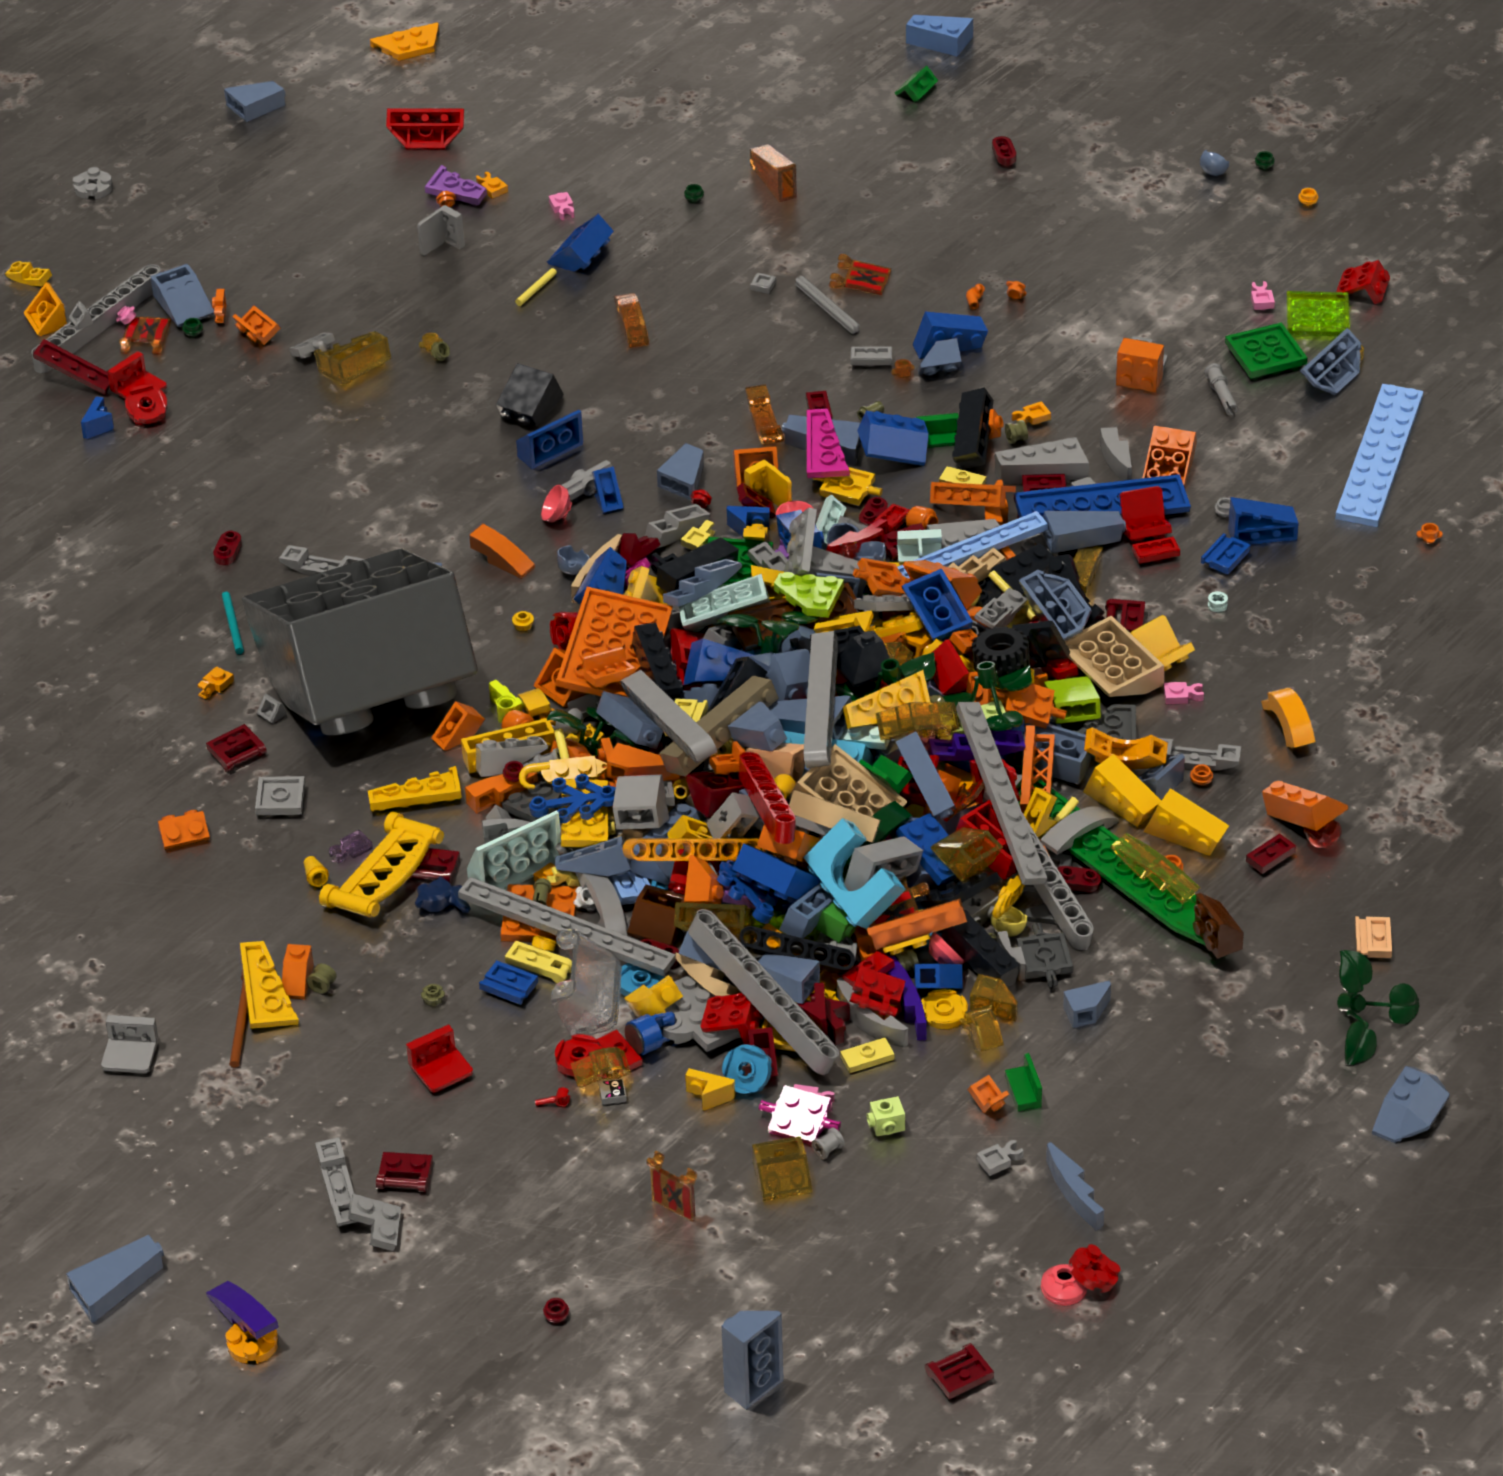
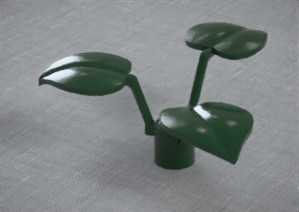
(782, 628)
(891, 674)
(989, 679)
(590, 743)
(1353, 974)

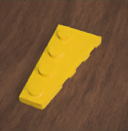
(862, 711)
(414, 791)
(264, 989)

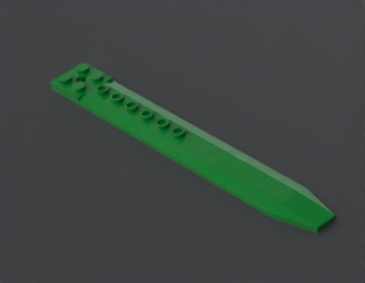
(1095, 852)

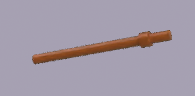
(239, 1028)

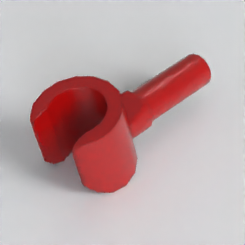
(561, 1098)

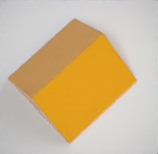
(46, 311)

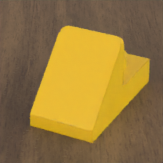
(1038, 811)
(713, 1088)

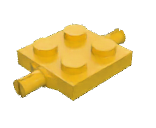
(850, 488)

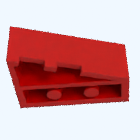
(986, 819)

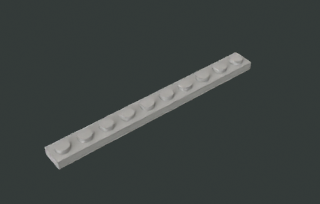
(1001, 793)
(553, 920)

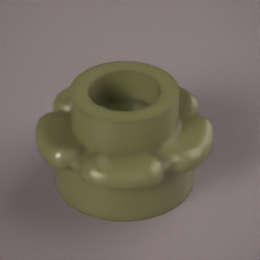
(440, 350)
(432, 994)

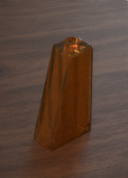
(775, 171)

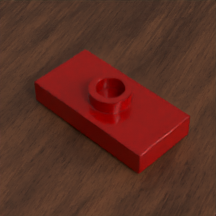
(895, 515)
(1156, 550)
(876, 961)
(615, 1039)

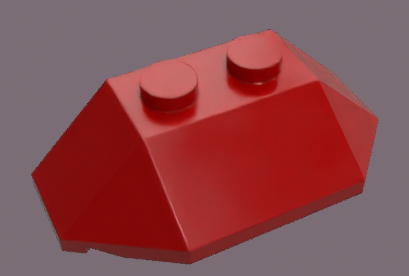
(425, 126)

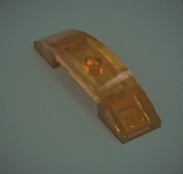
(632, 319)
(763, 415)

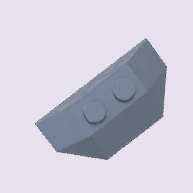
(1335, 363)
(1056, 600)
(1410, 1105)

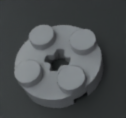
(92, 183)

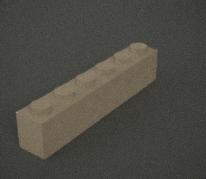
(717, 721)

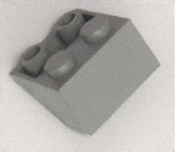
(640, 802)

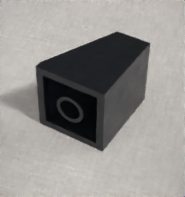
(529, 395)

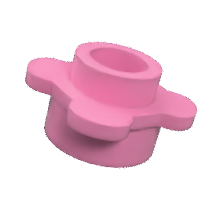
(126, 314)

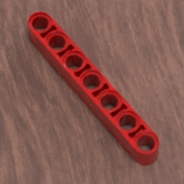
(767, 798)

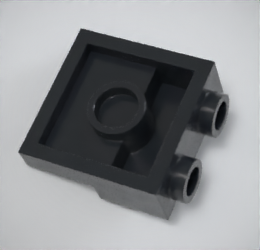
(1044, 642)

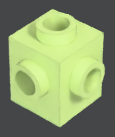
(886, 1116)

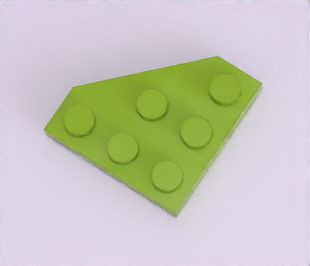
(812, 593)

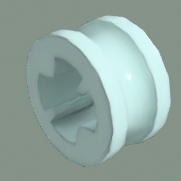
(1217, 601)

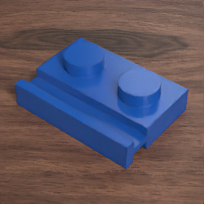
(1225, 554)
(508, 982)

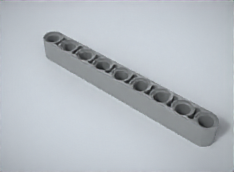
(103, 313)
(820, 699)
(669, 716)
(1060, 898)
(763, 992)

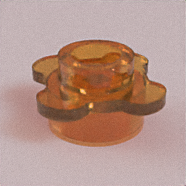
(903, 368)

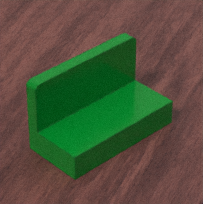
(918, 84)
(941, 429)
(889, 773)
(1025, 1085)

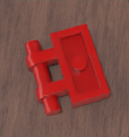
(878, 985)

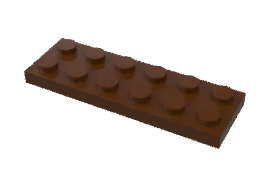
(773, 611)

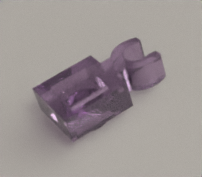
(353, 845)

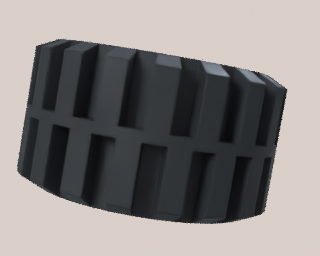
(1002, 646)

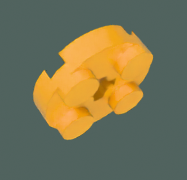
(243, 1351)

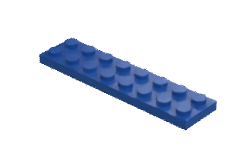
(1101, 496)

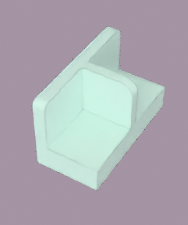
(917, 543)

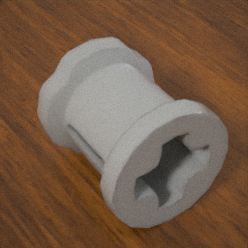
(827, 1143)

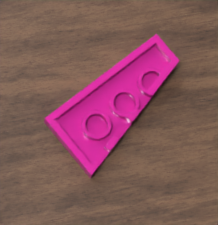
(823, 447)

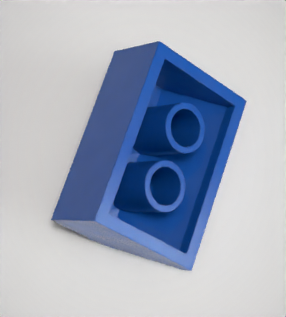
(582, 245)
(894, 437)
(551, 440)
(937, 605)
(773, 873)

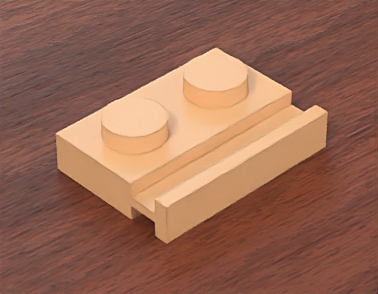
(1373, 937)

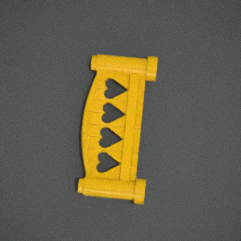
(399, 831)

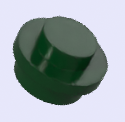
(1264, 159)
(694, 192)
(192, 326)

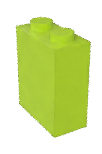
(1076, 697)

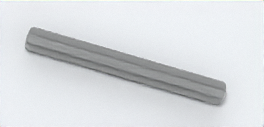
(827, 304)

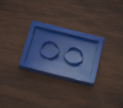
(924, 833)

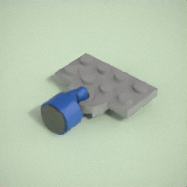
(679, 1023)

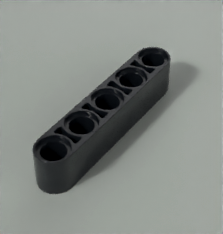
(808, 948)

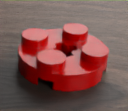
(150, 414)
(566, 1051)
(1089, 1259)

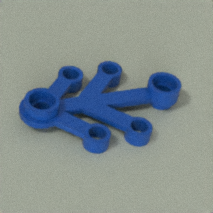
(577, 800)
(763, 911)

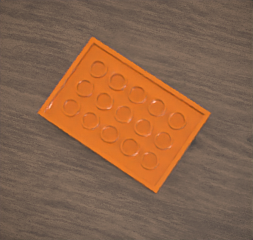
(604, 624)

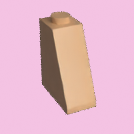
(784, 759)

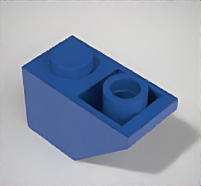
(938, 976)

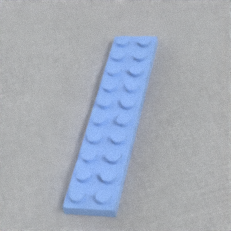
(1379, 455)

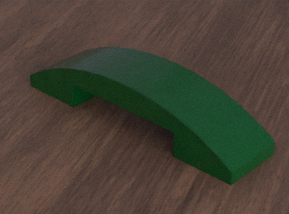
(891, 817)

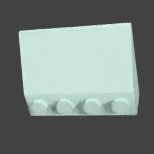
(720, 601)
(517, 854)

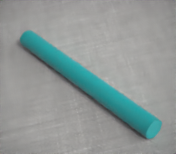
(231, 617)

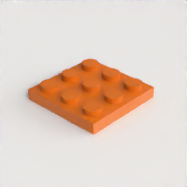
(559, 898)

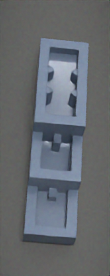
(705, 581)
(1071, 1182)

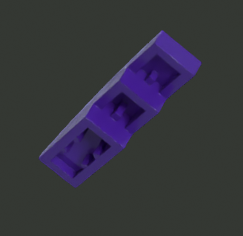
(959, 749)
(910, 1001)
(242, 1309)

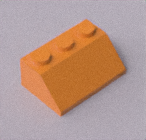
(964, 584)
(1301, 805)

